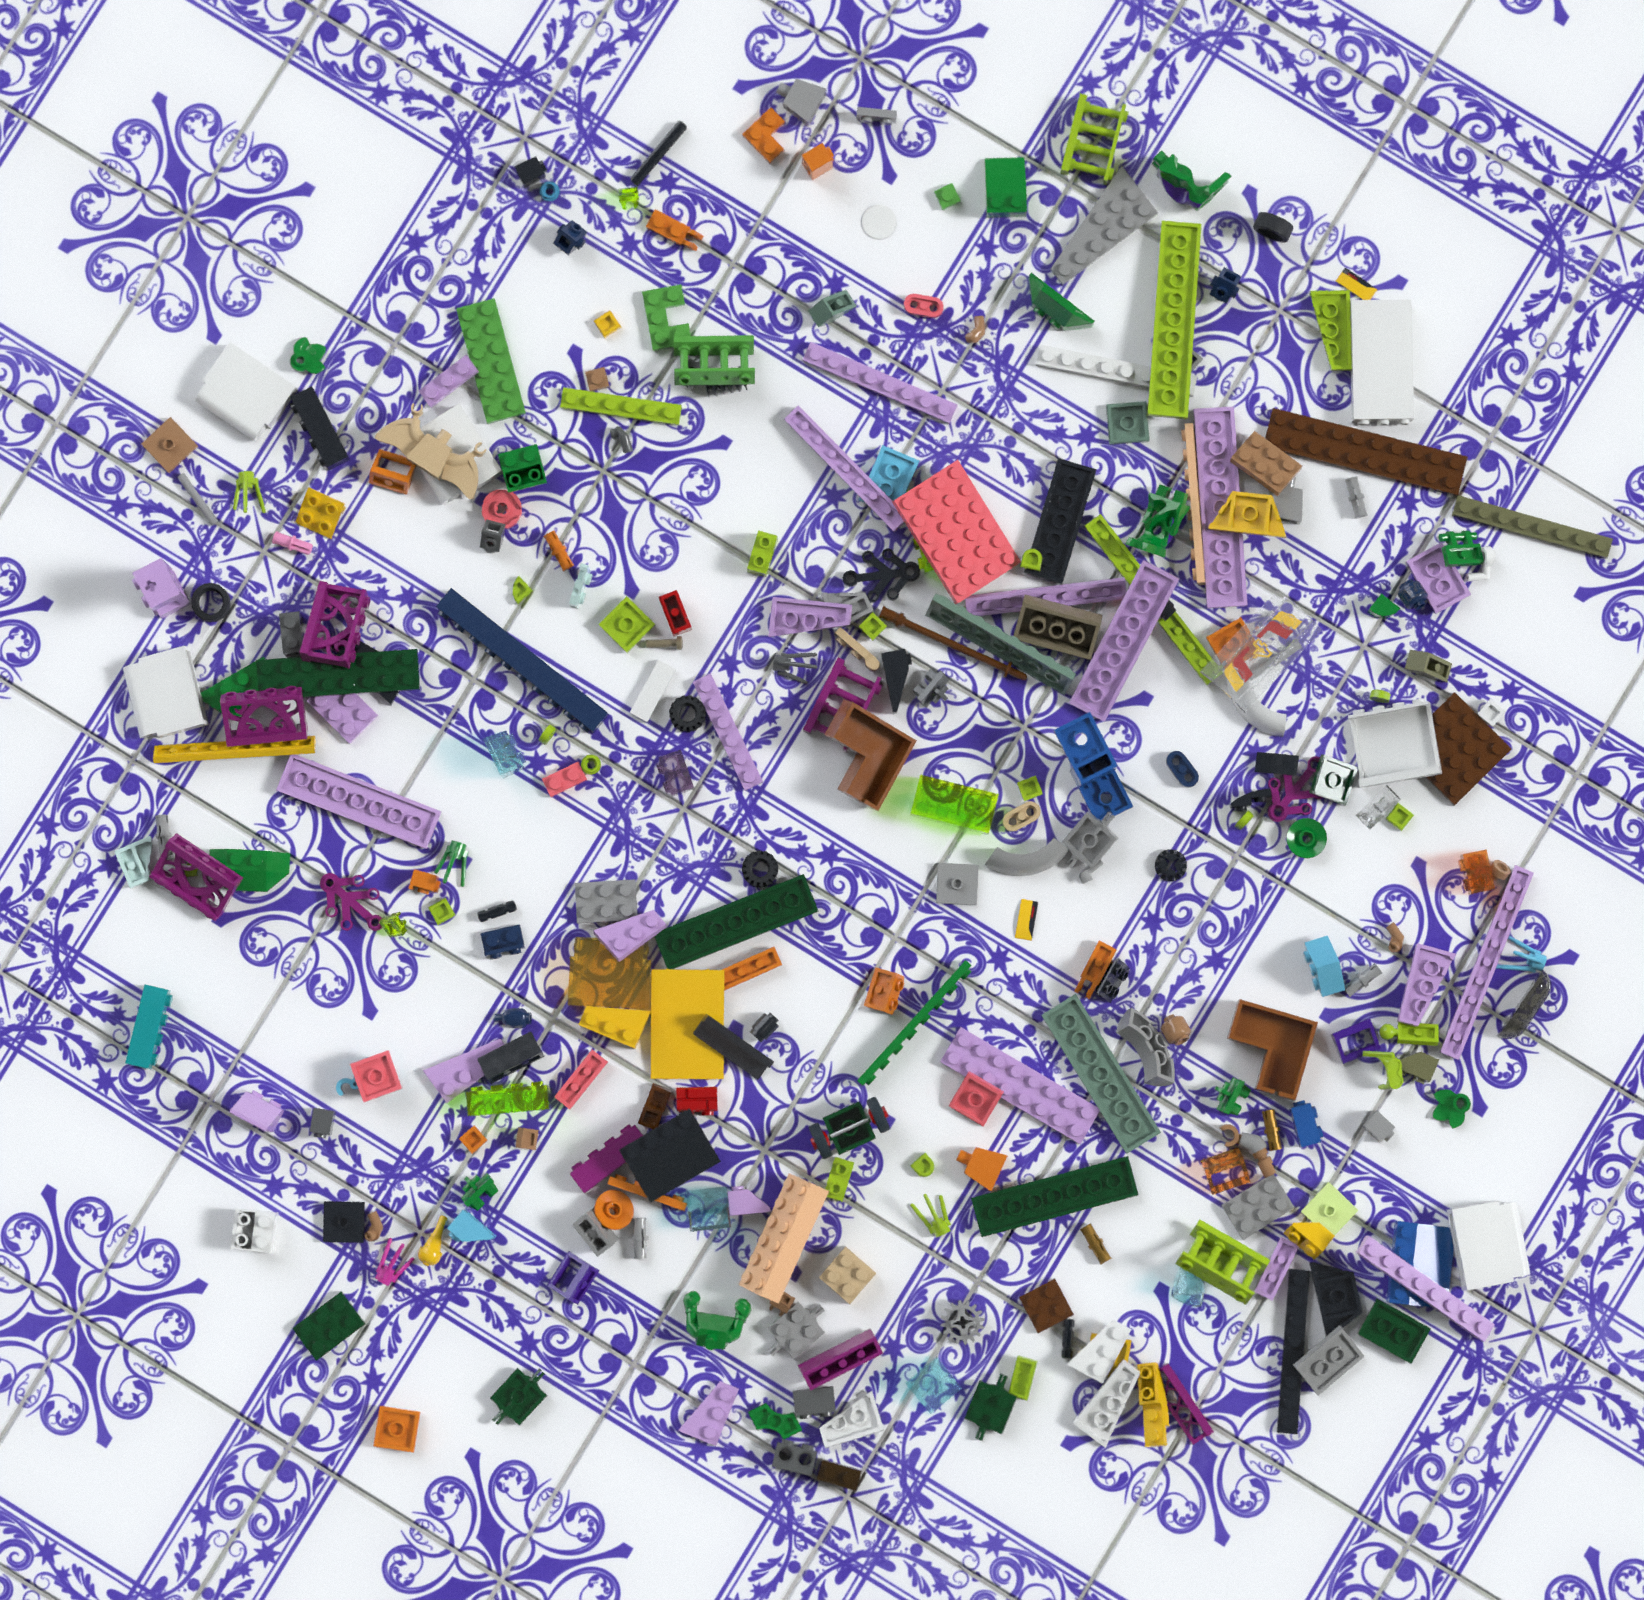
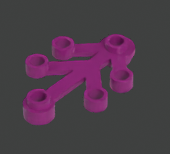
(1292, 793)
(348, 899)

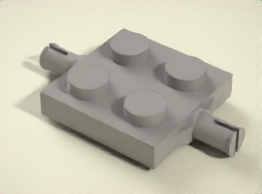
(1090, 839)
(796, 1330)

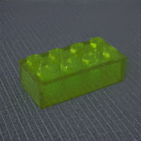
(954, 804)

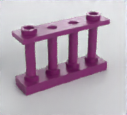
(831, 688)

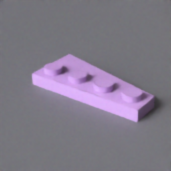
(800, 616)
(460, 1072)

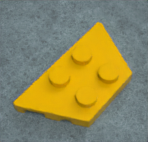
(1249, 515)

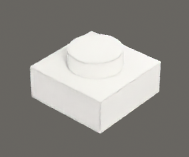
(1491, 713)

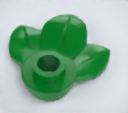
(309, 354)
(1448, 1108)

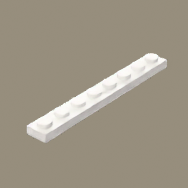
(1098, 366)

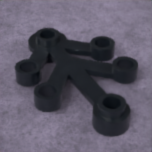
(884, 574)

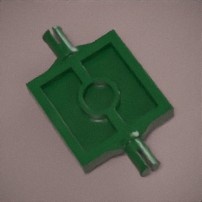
(518, 1396)
(991, 1407)

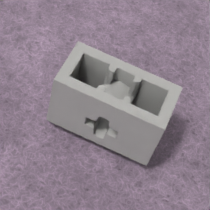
(594, 1234)

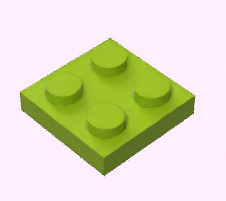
(626, 624)

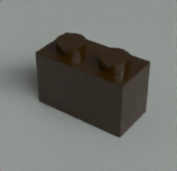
(839, 1474)

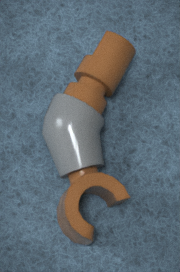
(1254, 1145)

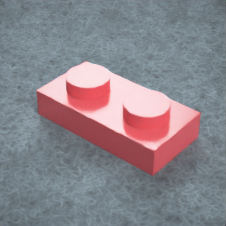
(564, 779)

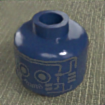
(1412, 594)

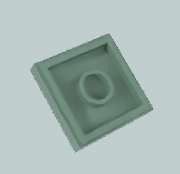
(1127, 423)

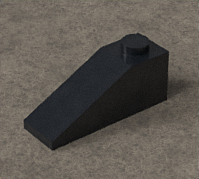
(896, 672)

